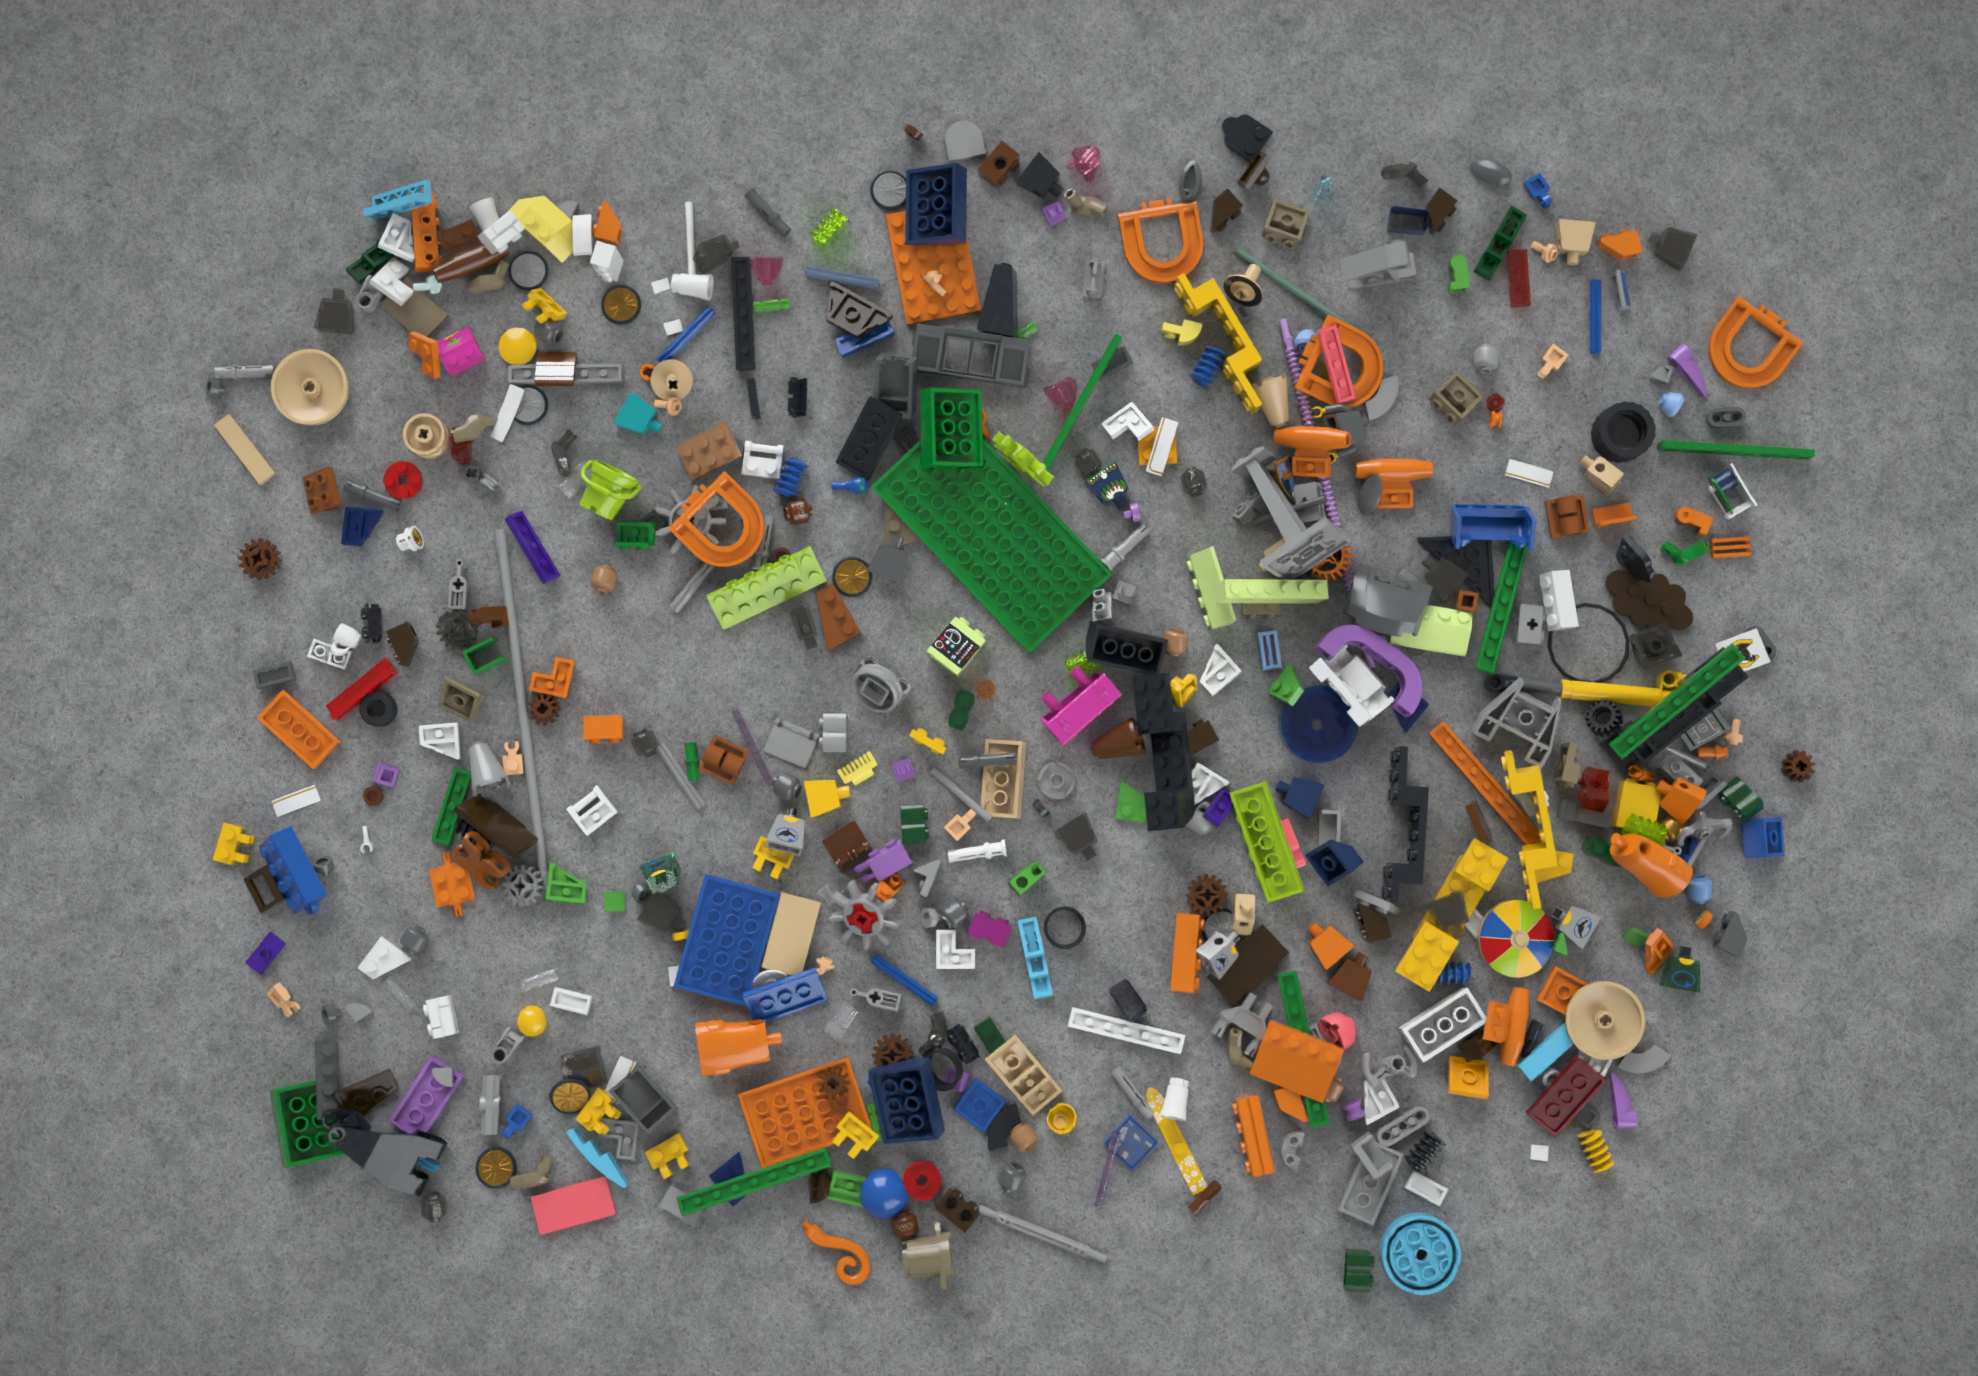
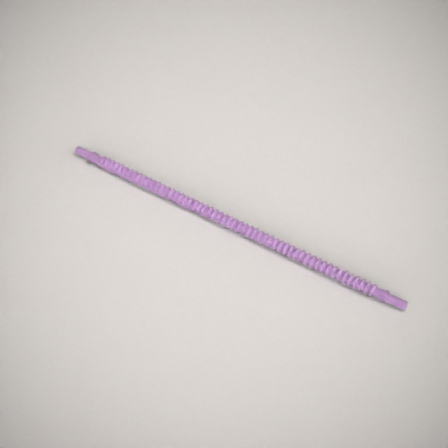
(1288, 341)

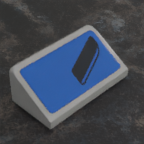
(1620, 290)
(1691, 848)

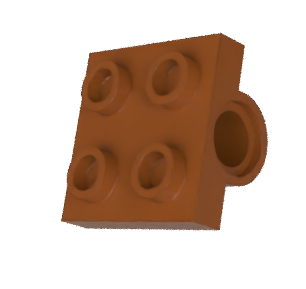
(321, 491)
(1567, 516)
(723, 760)

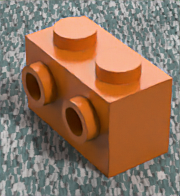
(604, 728)

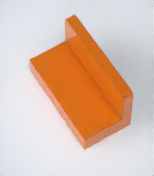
(1612, 515)

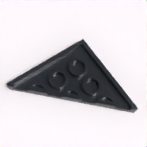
(1474, 558)

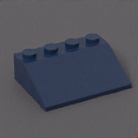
(936, 205)
(907, 1101)

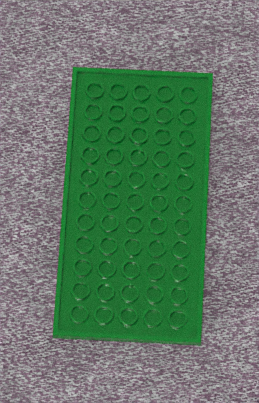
(1009, 555)

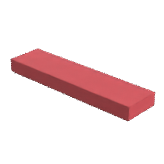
(1336, 364)

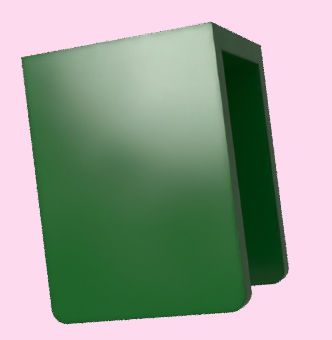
(479, 671)

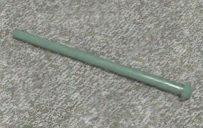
(1321, 309)

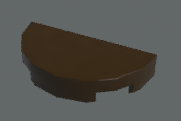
(819, 1186)

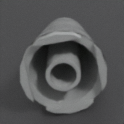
(486, 772)

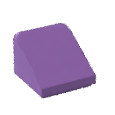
(385, 774)
(951, 1077)

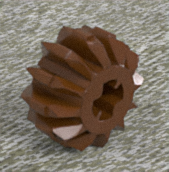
(539, 716)
(1798, 773)
(838, 1078)

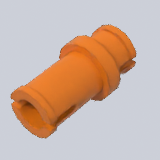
(1712, 752)
(1640, 773)

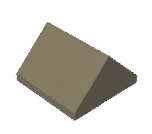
(460, 699)

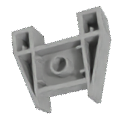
(1380, 266)
(1524, 717)

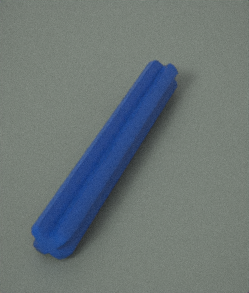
(1595, 316)
(687, 334)
(905, 980)

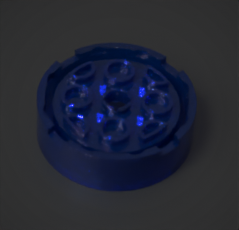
(1331, 740)

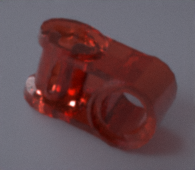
(461, 446)

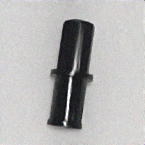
(1531, 1037)

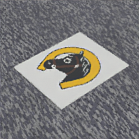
(1750, 647)

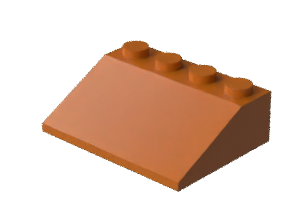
(1296, 1061)

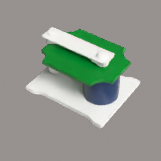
(1726, 481)

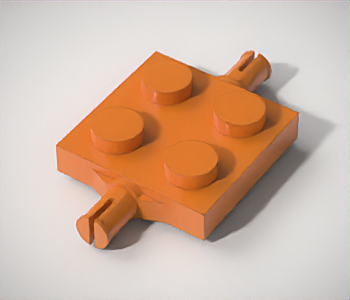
(451, 885)

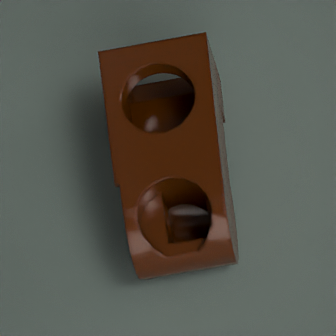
(489, 614)

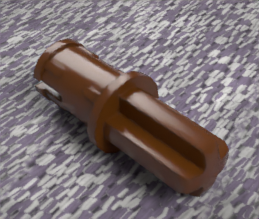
(1205, 1197)

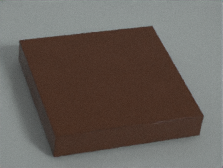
(1478, 821)

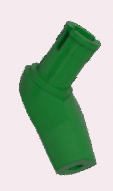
(1687, 554)

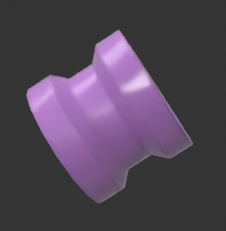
(1353, 1110)

